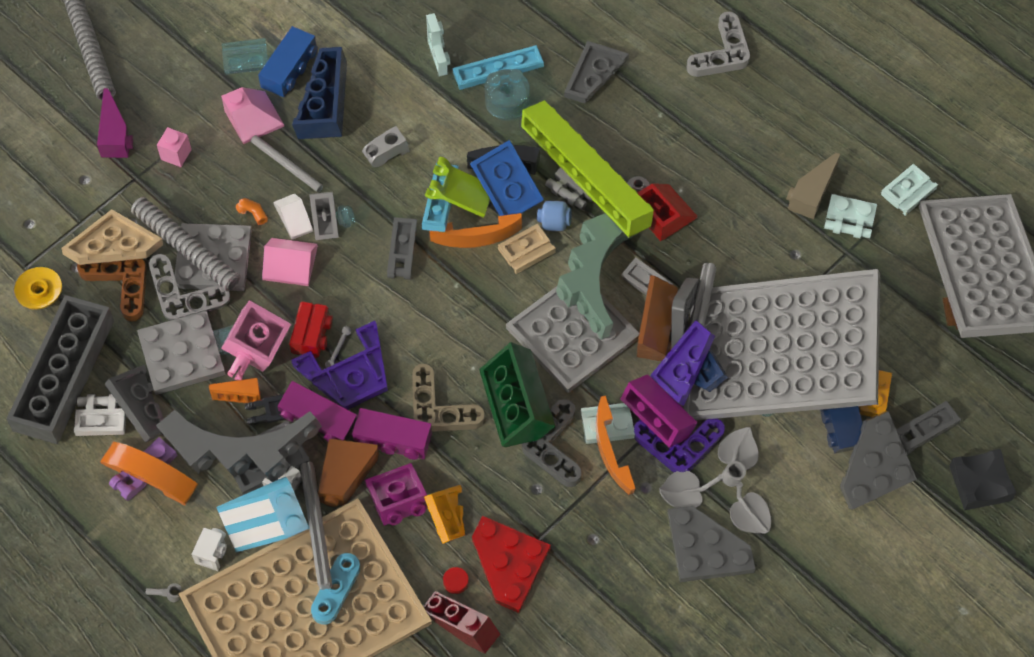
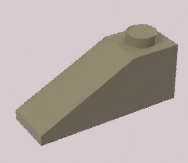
(812, 187)

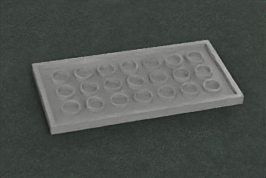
(983, 263)

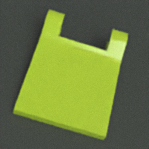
(458, 188)

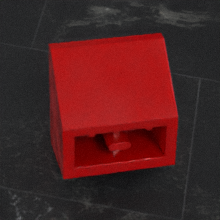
(669, 209)

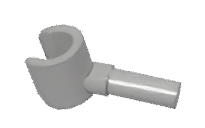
(166, 592)

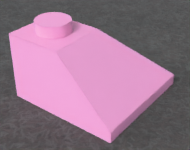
(251, 113)

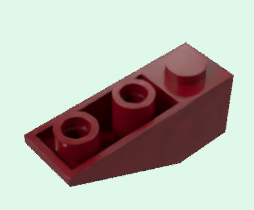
(462, 622)

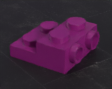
(397, 494)

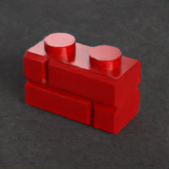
(310, 329)

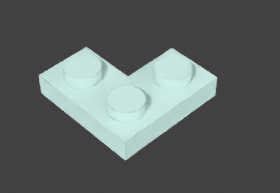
(436, 44)

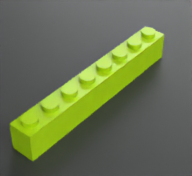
(587, 168)

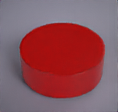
(455, 580)

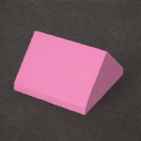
(288, 261)

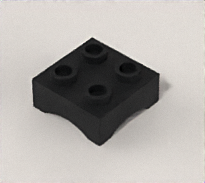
(982, 480)

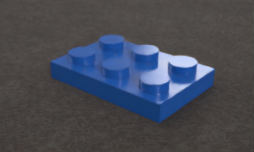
(507, 180)

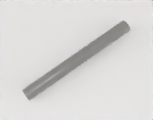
(286, 163)

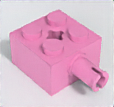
(251, 349)

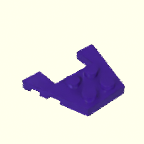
(353, 378)

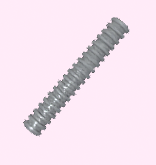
(89, 47)
(185, 244)

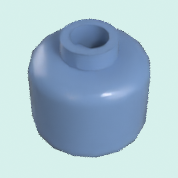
(554, 215)

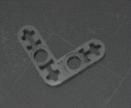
(681, 308)
(545, 442)

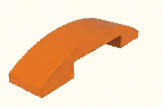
(478, 236)
(150, 470)
(621, 475)

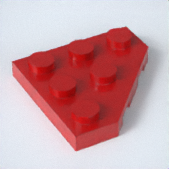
(509, 561)

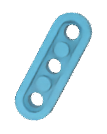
(335, 598)

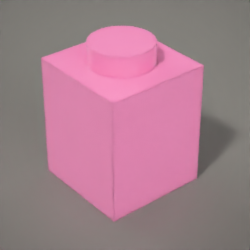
(174, 147)

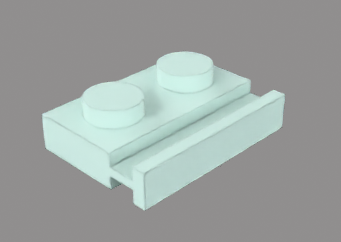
(909, 189)
(619, 429)

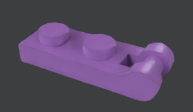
(157, 449)

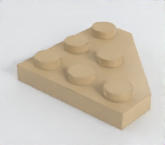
(111, 240)

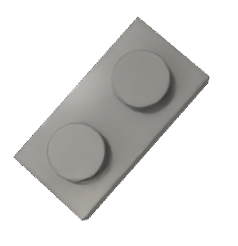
(639, 275)

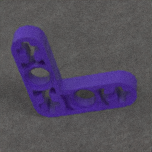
(684, 451)

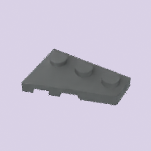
(593, 70)
(137, 402)

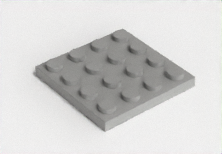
(565, 342)

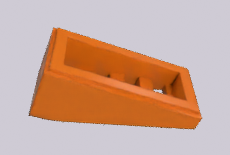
(236, 391)

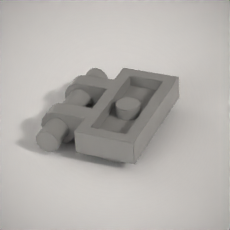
(559, 188)

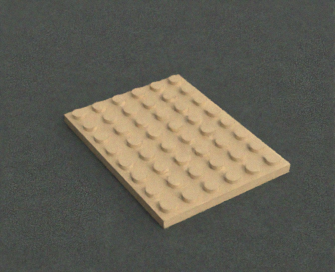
(267, 598)

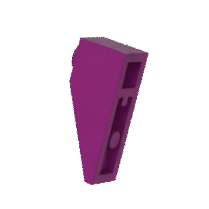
(113, 133)

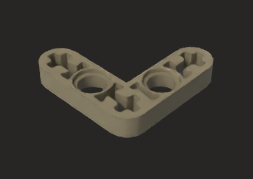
(436, 413)

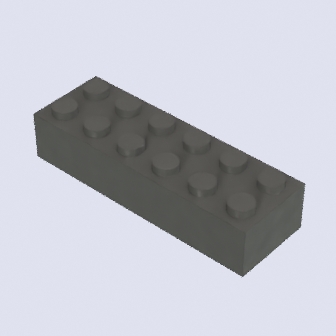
(60, 369)

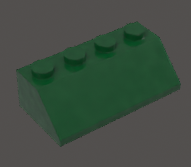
(516, 396)

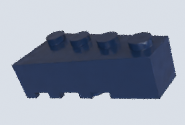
(324, 99)
(842, 427)

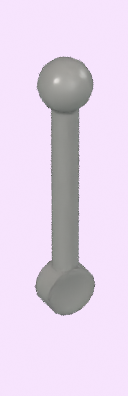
(346, 331)

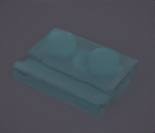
(244, 56)

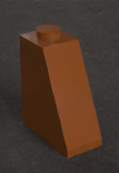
(345, 469)

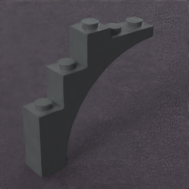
(236, 453)

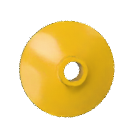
(34, 280)

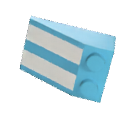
(263, 516)

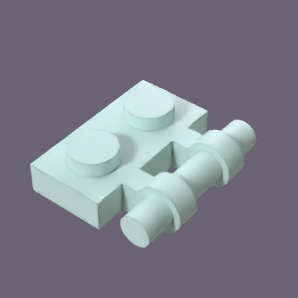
(850, 211)

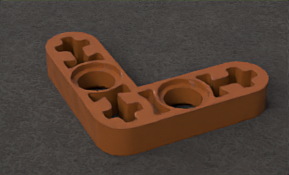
(128, 277)

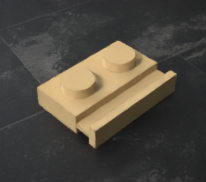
(526, 248)

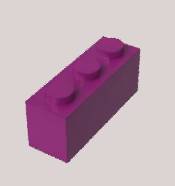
(658, 410)
(334, 419)
(393, 433)

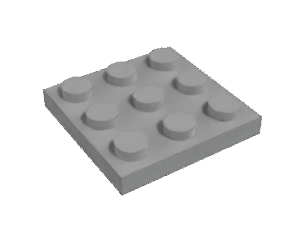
(227, 242)
(181, 352)

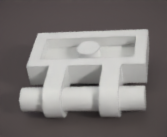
(99, 421)

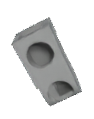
(385, 147)

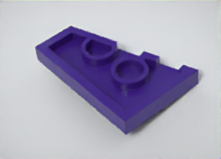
(682, 364)

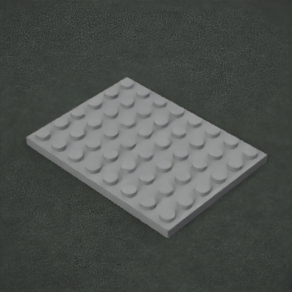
(793, 345)

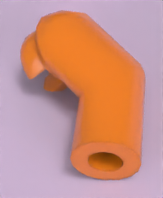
(255, 208)

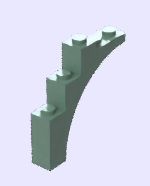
(582, 284)

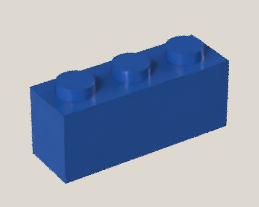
(288, 61)

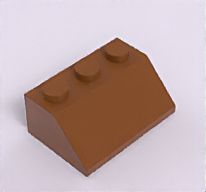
(656, 320)

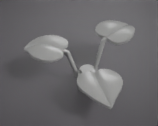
(740, 454)

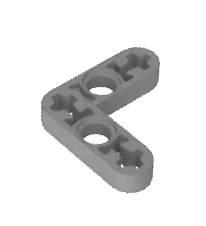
(731, 50)
(175, 298)

